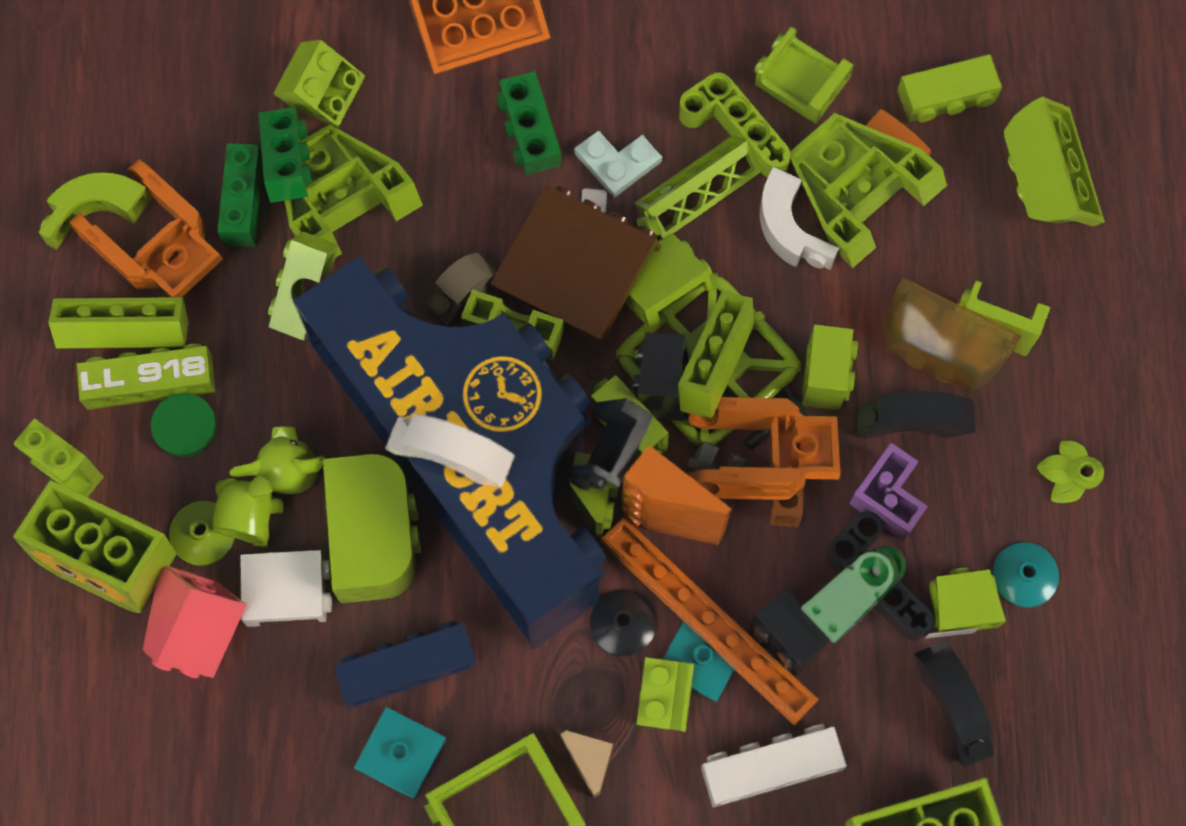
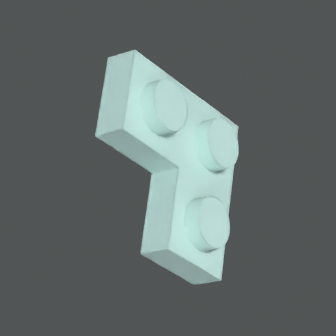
(615, 169)

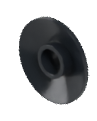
(623, 639)

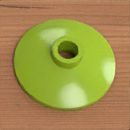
(197, 549)

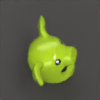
(285, 462)
(245, 509)

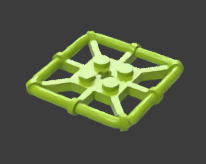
(789, 366)

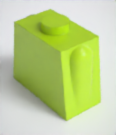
(965, 601)

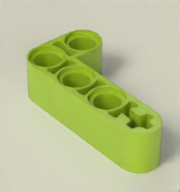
(751, 123)

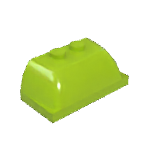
(1051, 165)

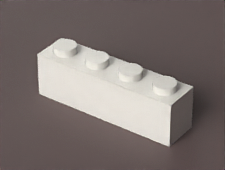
(772, 766)

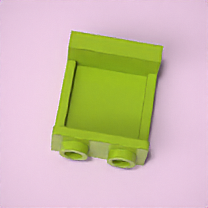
(801, 76)
(666, 278)
(1027, 328)
(58, 459)

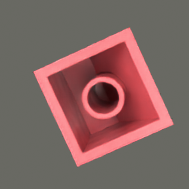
(190, 622)

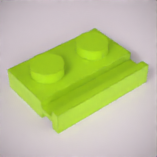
(665, 694)

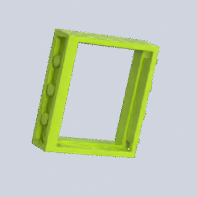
(527, 745)

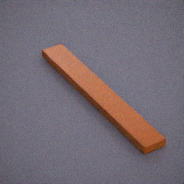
(709, 621)

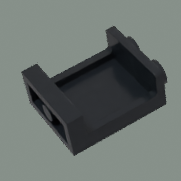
(615, 447)

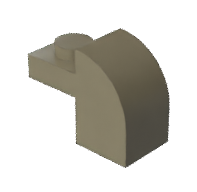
(456, 285)

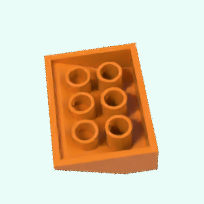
(476, 29)
(671, 501)

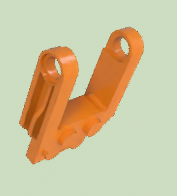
(173, 257)
(798, 449)

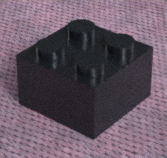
(662, 366)
(788, 632)

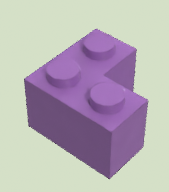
(884, 496)

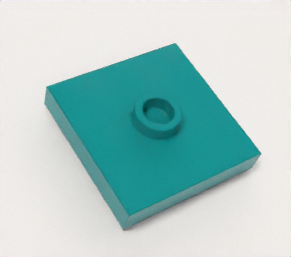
(710, 669)
(400, 753)

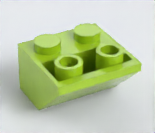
(319, 83)
(593, 504)

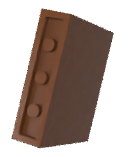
(575, 263)

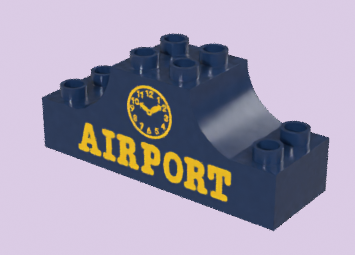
(489, 384)

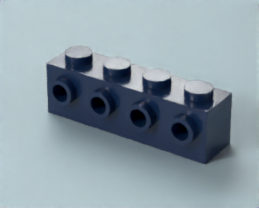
(405, 665)

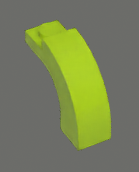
(92, 194)

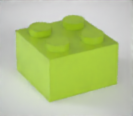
(828, 366)

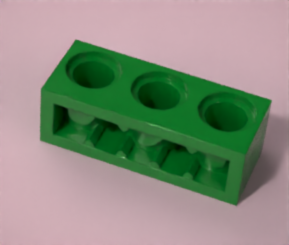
(531, 109)
(284, 154)
(240, 195)

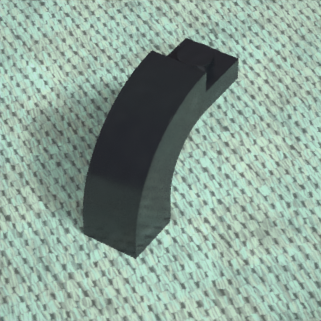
(916, 411)
(958, 700)

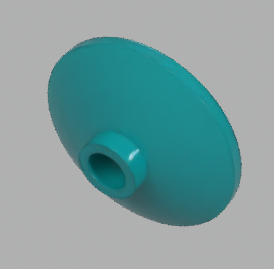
(1017, 587)

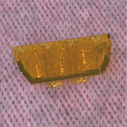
(945, 337)

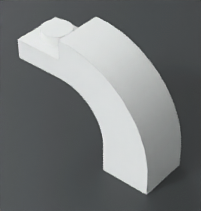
(781, 229)
(451, 446)

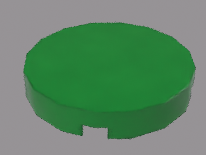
(183, 425)

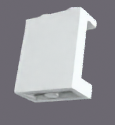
(285, 587)

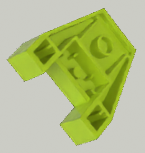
(855, 171)
(346, 184)

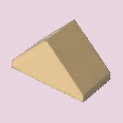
(590, 758)

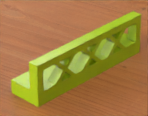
(694, 176)

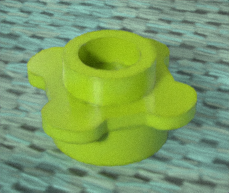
(650, 223)

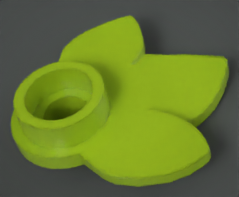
(1066, 472)

